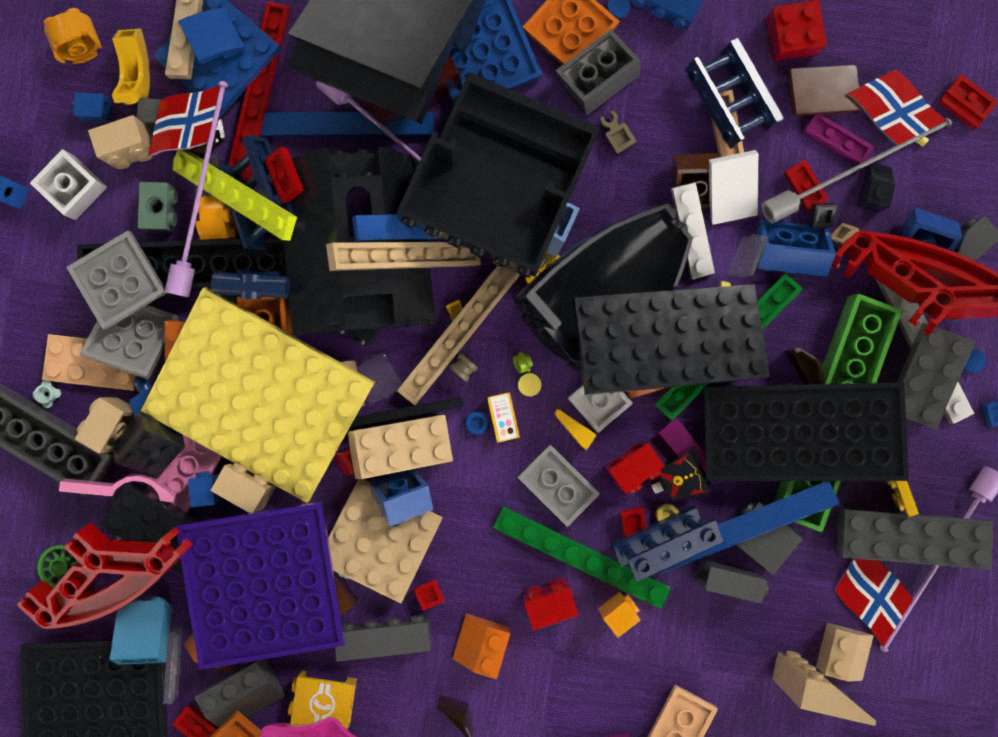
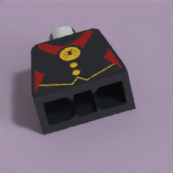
(682, 476)

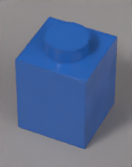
(92, 107)
(200, 489)

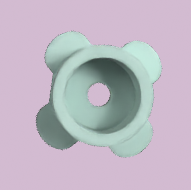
(39, 394)

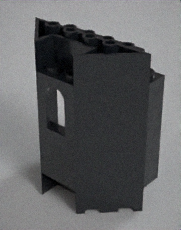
(350, 299)

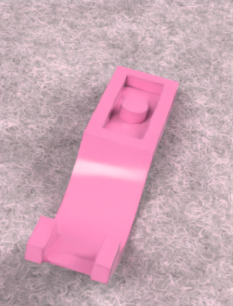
(109, 489)

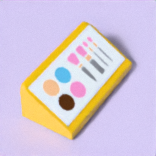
(503, 417)

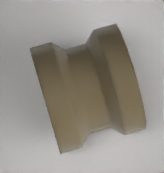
(463, 367)

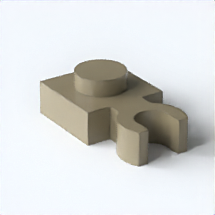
(619, 136)

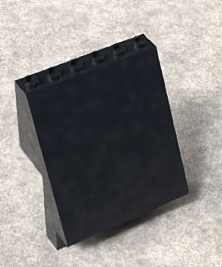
(382, 48)
(498, 175)

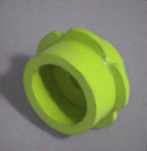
(522, 362)

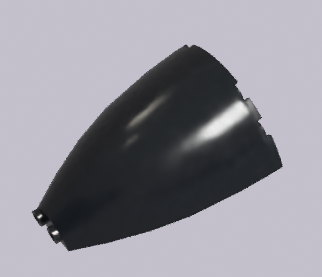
(622, 258)

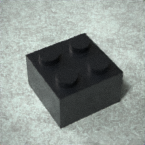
(147, 445)

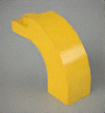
(133, 65)

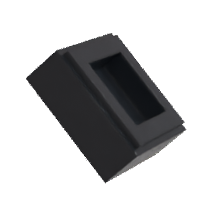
(822, 215)

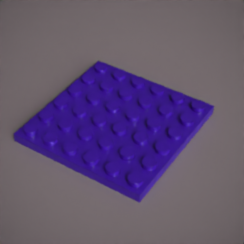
(260, 585)

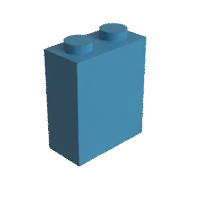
(141, 632)

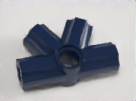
(251, 284)

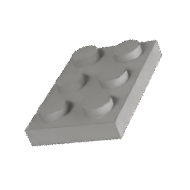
(558, 485)

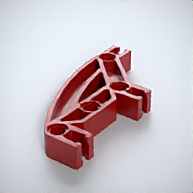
(924, 273)
(74, 600)

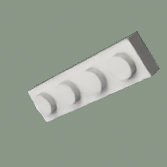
(689, 212)

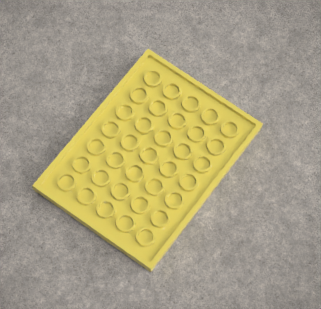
(256, 395)

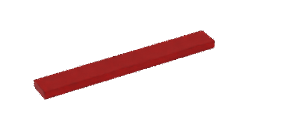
(259, 91)

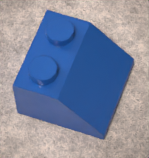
(932, 229)
(401, 496)

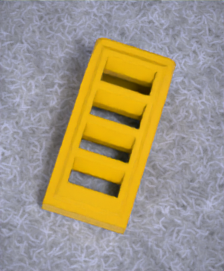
(578, 431)

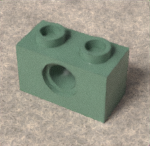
(149, 197)

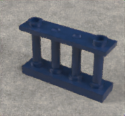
(750, 83)
(257, 151)
(666, 543)

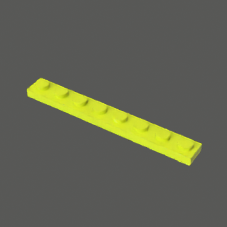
(236, 195)

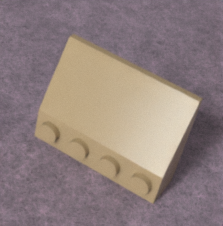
(813, 691)

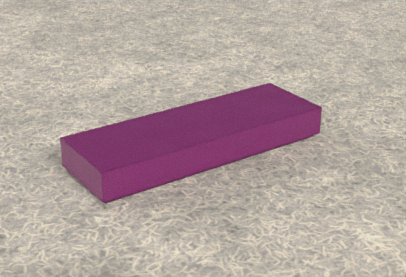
(838, 139)
(678, 439)

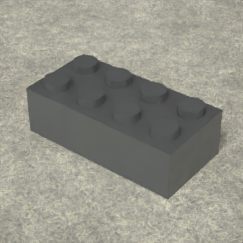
(933, 373)

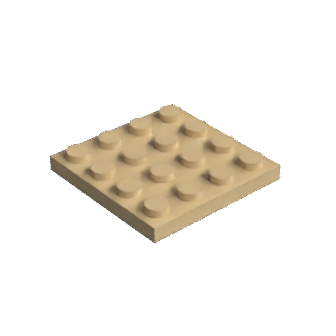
(377, 553)

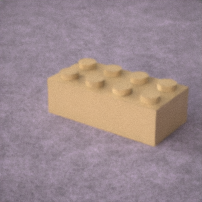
(399, 446)

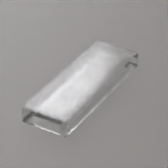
(173, 665)

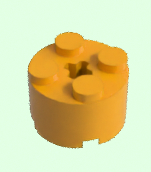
(72, 36)
(215, 220)

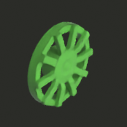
(57, 567)

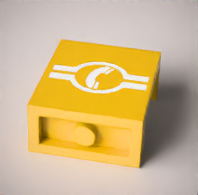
(321, 699)

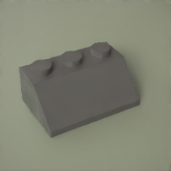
(599, 72)
(243, 690)

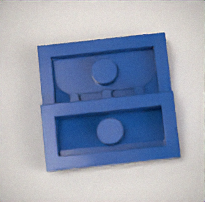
(211, 35)

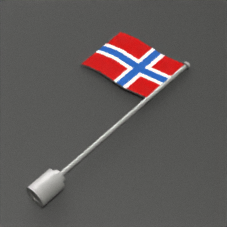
(897, 113)

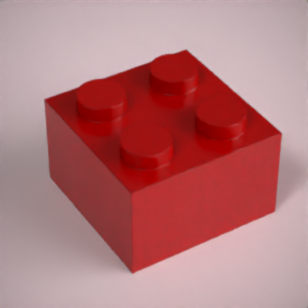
(796, 30)
(635, 467)
(549, 603)

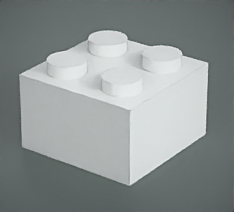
(68, 184)

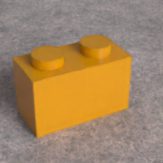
(620, 613)

